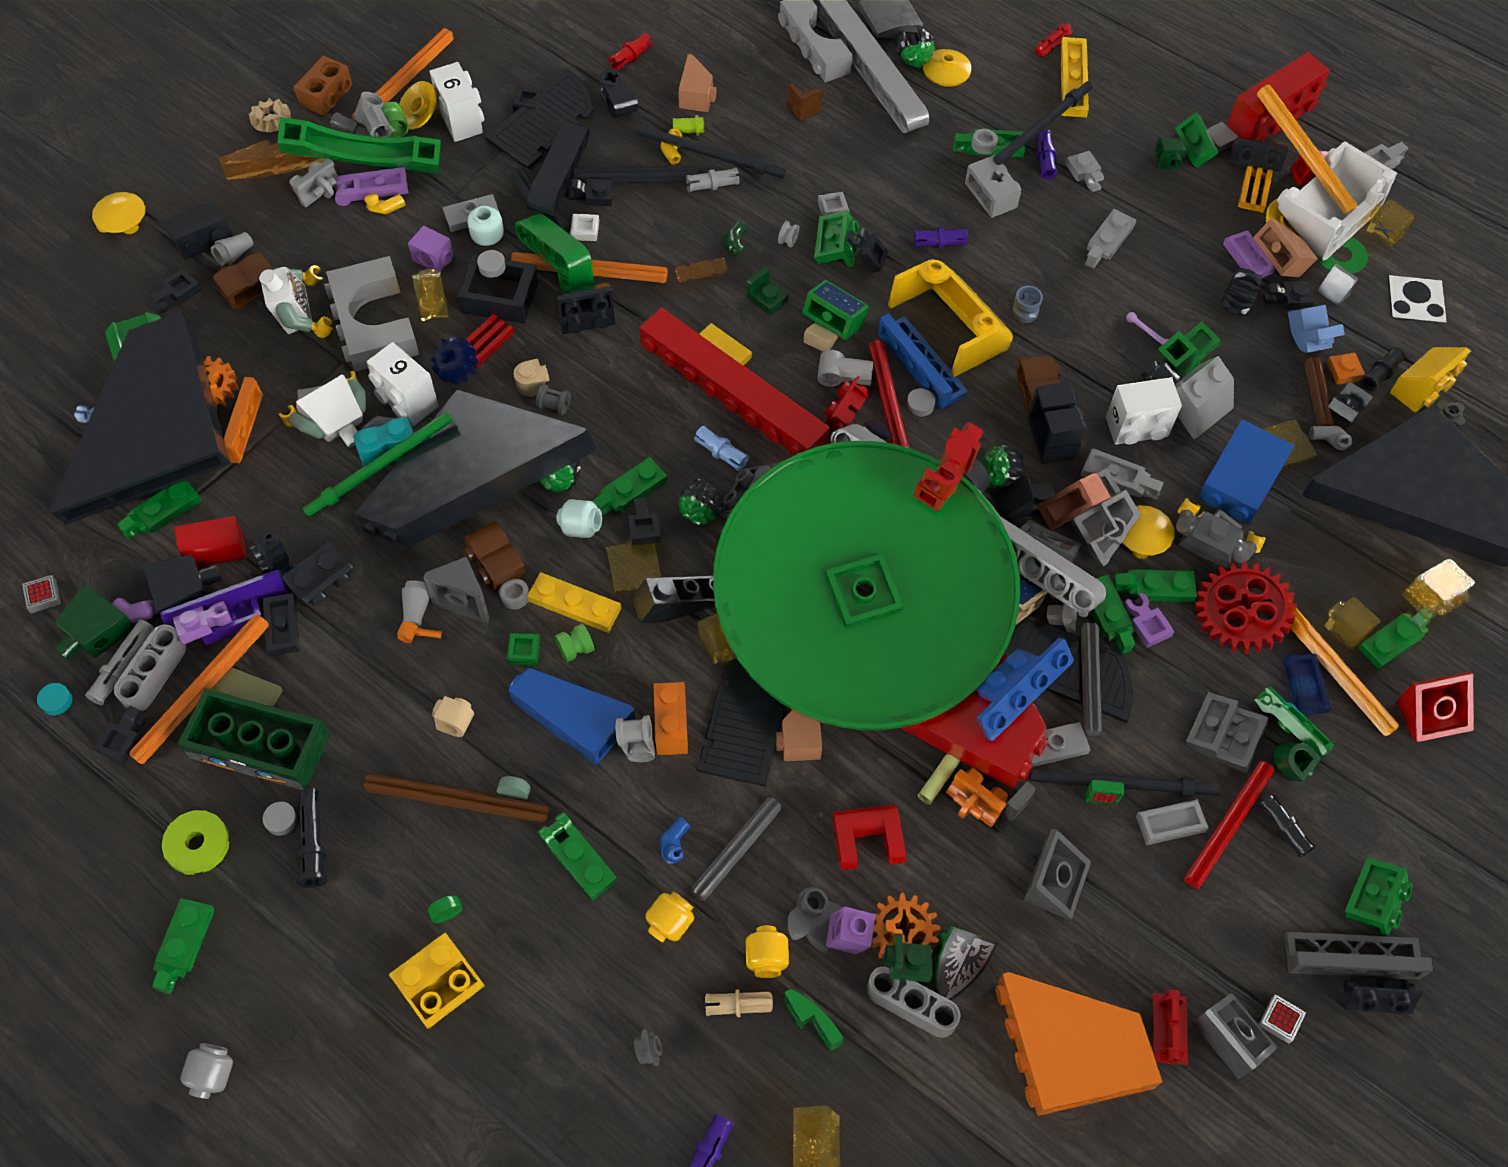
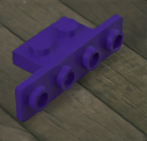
(241, 601)

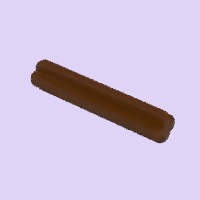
(1319, 392)

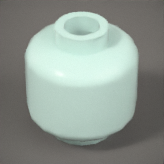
(485, 225)
(579, 518)

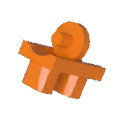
(975, 798)

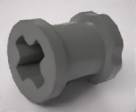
(553, 399)

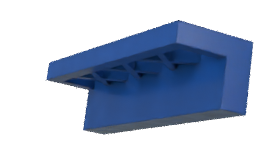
(917, 364)

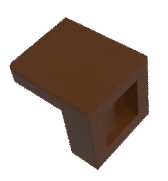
(804, 103)

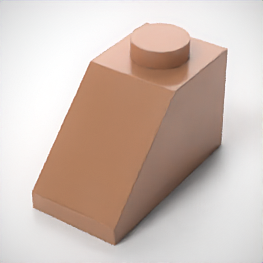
(696, 86)
(1284, 249)
(799, 738)

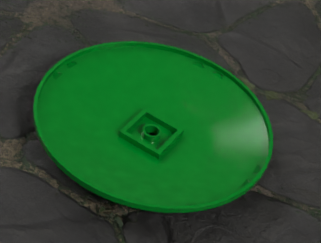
(850, 519)

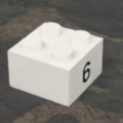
(457, 101)
(402, 384)
(1143, 411)

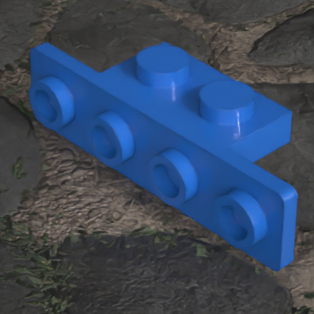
(1018, 684)

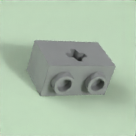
(993, 186)

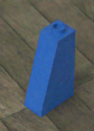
(570, 712)

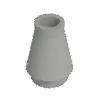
(231, 248)
(415, 600)

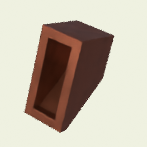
(1073, 501)

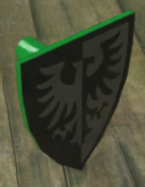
(961, 960)

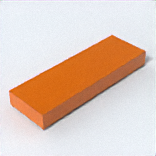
(242, 419)

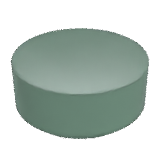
(513, 788)

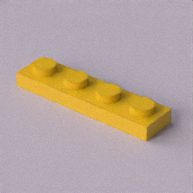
(1074, 72)

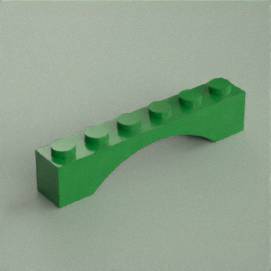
(316, 141)

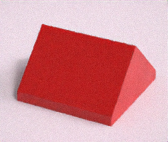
(1438, 707)

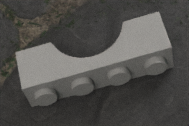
(828, 56)

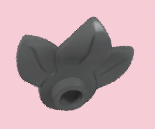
(810, 922)

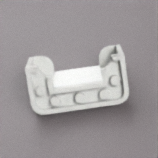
(1316, 214)

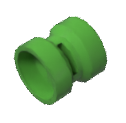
(396, 119)
(576, 642)

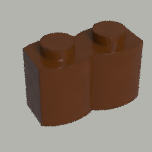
(241, 282)
(1036, 372)
(493, 555)

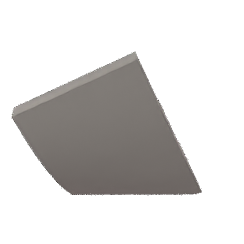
(1107, 523)

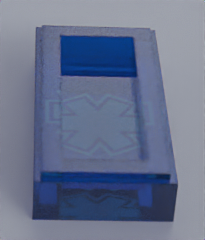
(1307, 684)

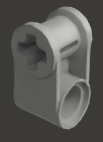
(636, 738)

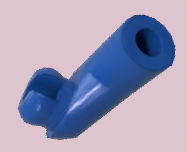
(670, 841)

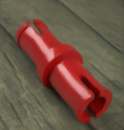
(630, 51)

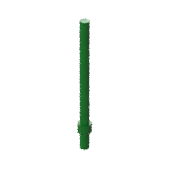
(331, 495)

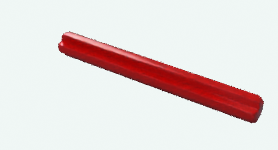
(887, 393)
(1229, 825)

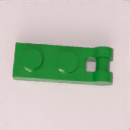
(578, 857)

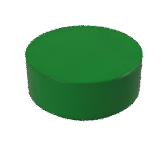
(444, 909)

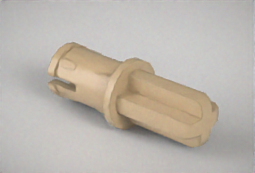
(739, 1003)

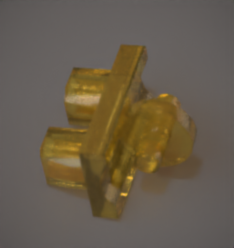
(430, 294)

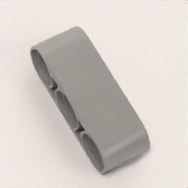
(150, 654)
(922, 1017)

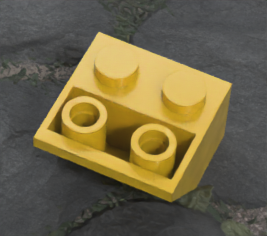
(1429, 376)
(436, 980)

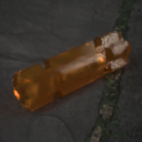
(700, 269)

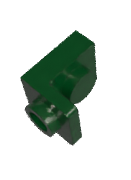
(765, 292)
(908, 960)

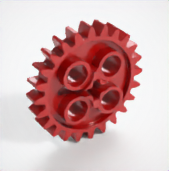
(1245, 607)

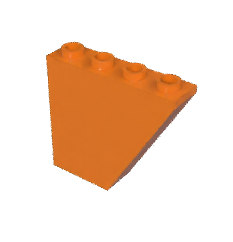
(1074, 1046)

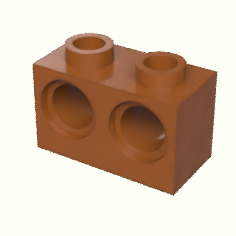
(323, 85)

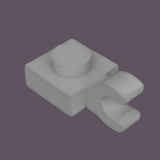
(1086, 168)

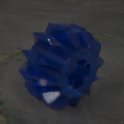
(449, 351)

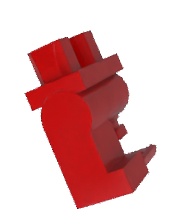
(956, 459)

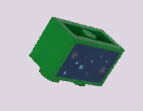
(835, 309)

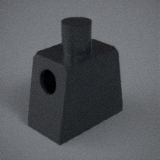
(179, 581)

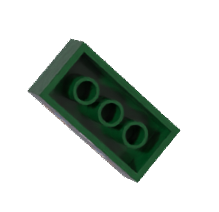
(254, 739)

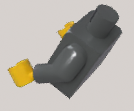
(1214, 537)

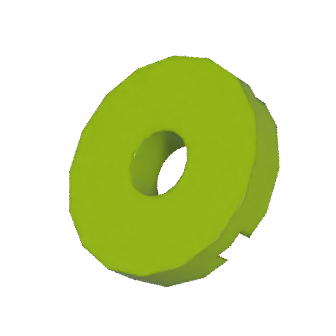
(186, 827)

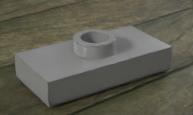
(457, 214)
(1062, 744)

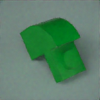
(1187, 351)

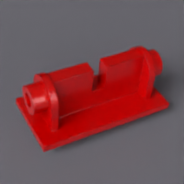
(849, 396)
(1170, 1028)

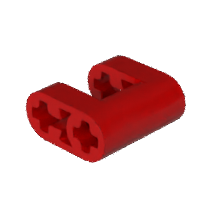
(865, 823)

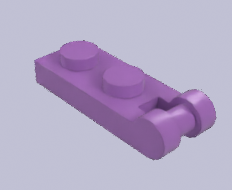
(381, 182)

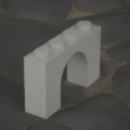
(353, 288)

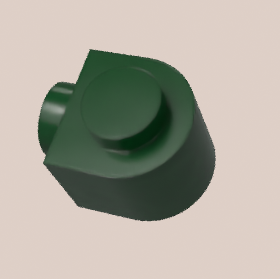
(1169, 153)
(1296, 761)

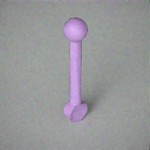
(1132, 317)

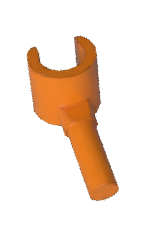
(409, 630)

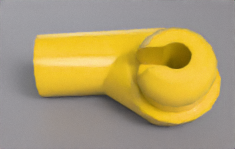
(671, 151)
(381, 206)

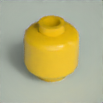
(669, 917)
(767, 952)

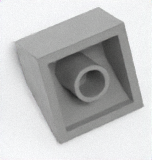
(1205, 396)

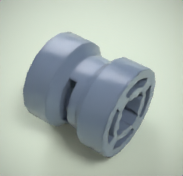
(1027, 304)

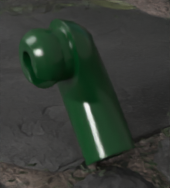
(732, 238)

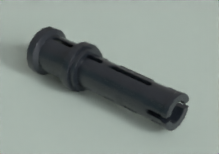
(311, 851)

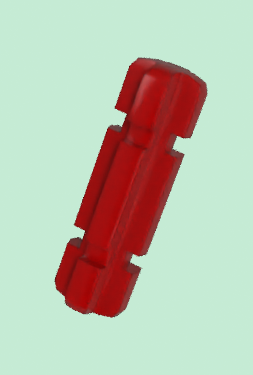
(1053, 40)

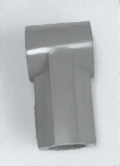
(371, 116)
(837, 369)

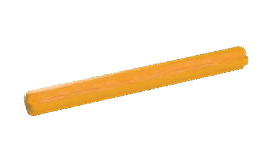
(1307, 149)
(1343, 675)

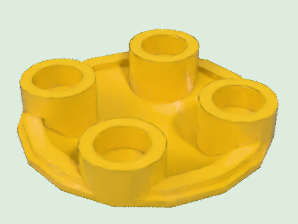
(119, 213)
(1150, 533)

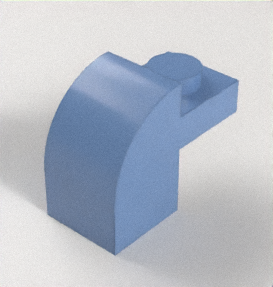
(1312, 329)

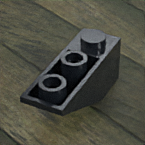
(672, 597)

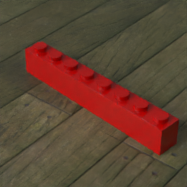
(732, 384)

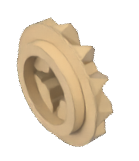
(270, 122)

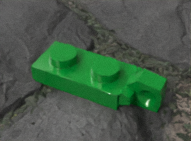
(962, 142)
(633, 484)
(159, 510)
(1158, 585)
(1113, 618)
(1394, 639)
(1294, 721)
(181, 943)

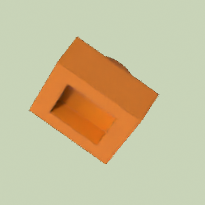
(1345, 368)

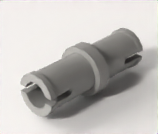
(712, 179)

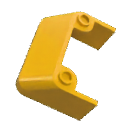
(991, 333)

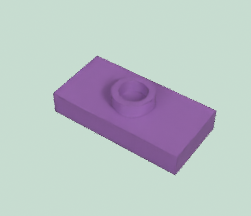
(1248, 253)

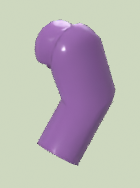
(142, 610)

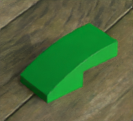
(807, 1012)

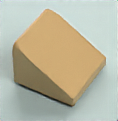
(819, 337)

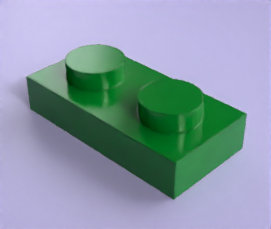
(1197, 140)

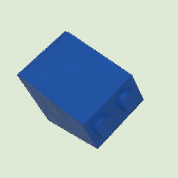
(1245, 471)

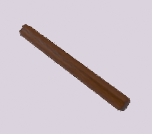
(457, 798)

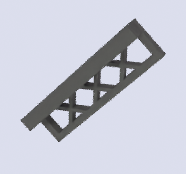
(1355, 963)

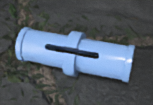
(721, 448)

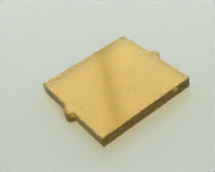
(1292, 433)
(632, 565)

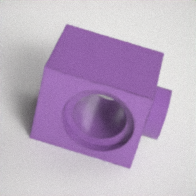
(430, 249)
(850, 930)

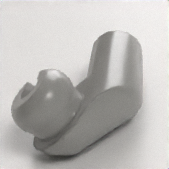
(1333, 435)

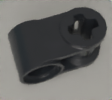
(617, 94)

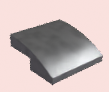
(889, 17)
(1227, 732)

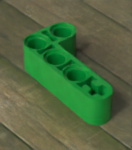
(558, 249)

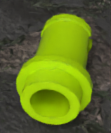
(689, 125)

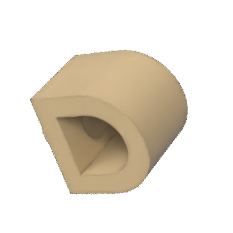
(530, 377)
(452, 716)

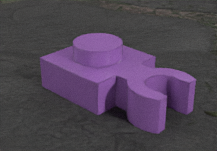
(198, 623)
(1148, 624)

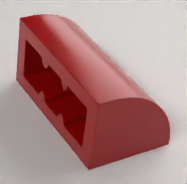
(211, 541)

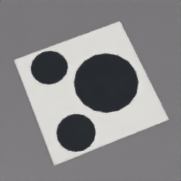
(1417, 298)

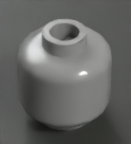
(206, 1070)

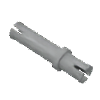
(99, 690)

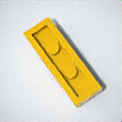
(574, 602)

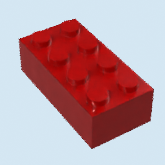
(1296, 86)

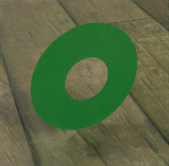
(1357, 262)

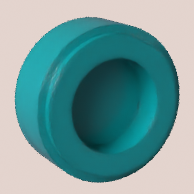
(54, 699)

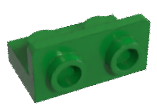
(832, 241)
(1379, 895)

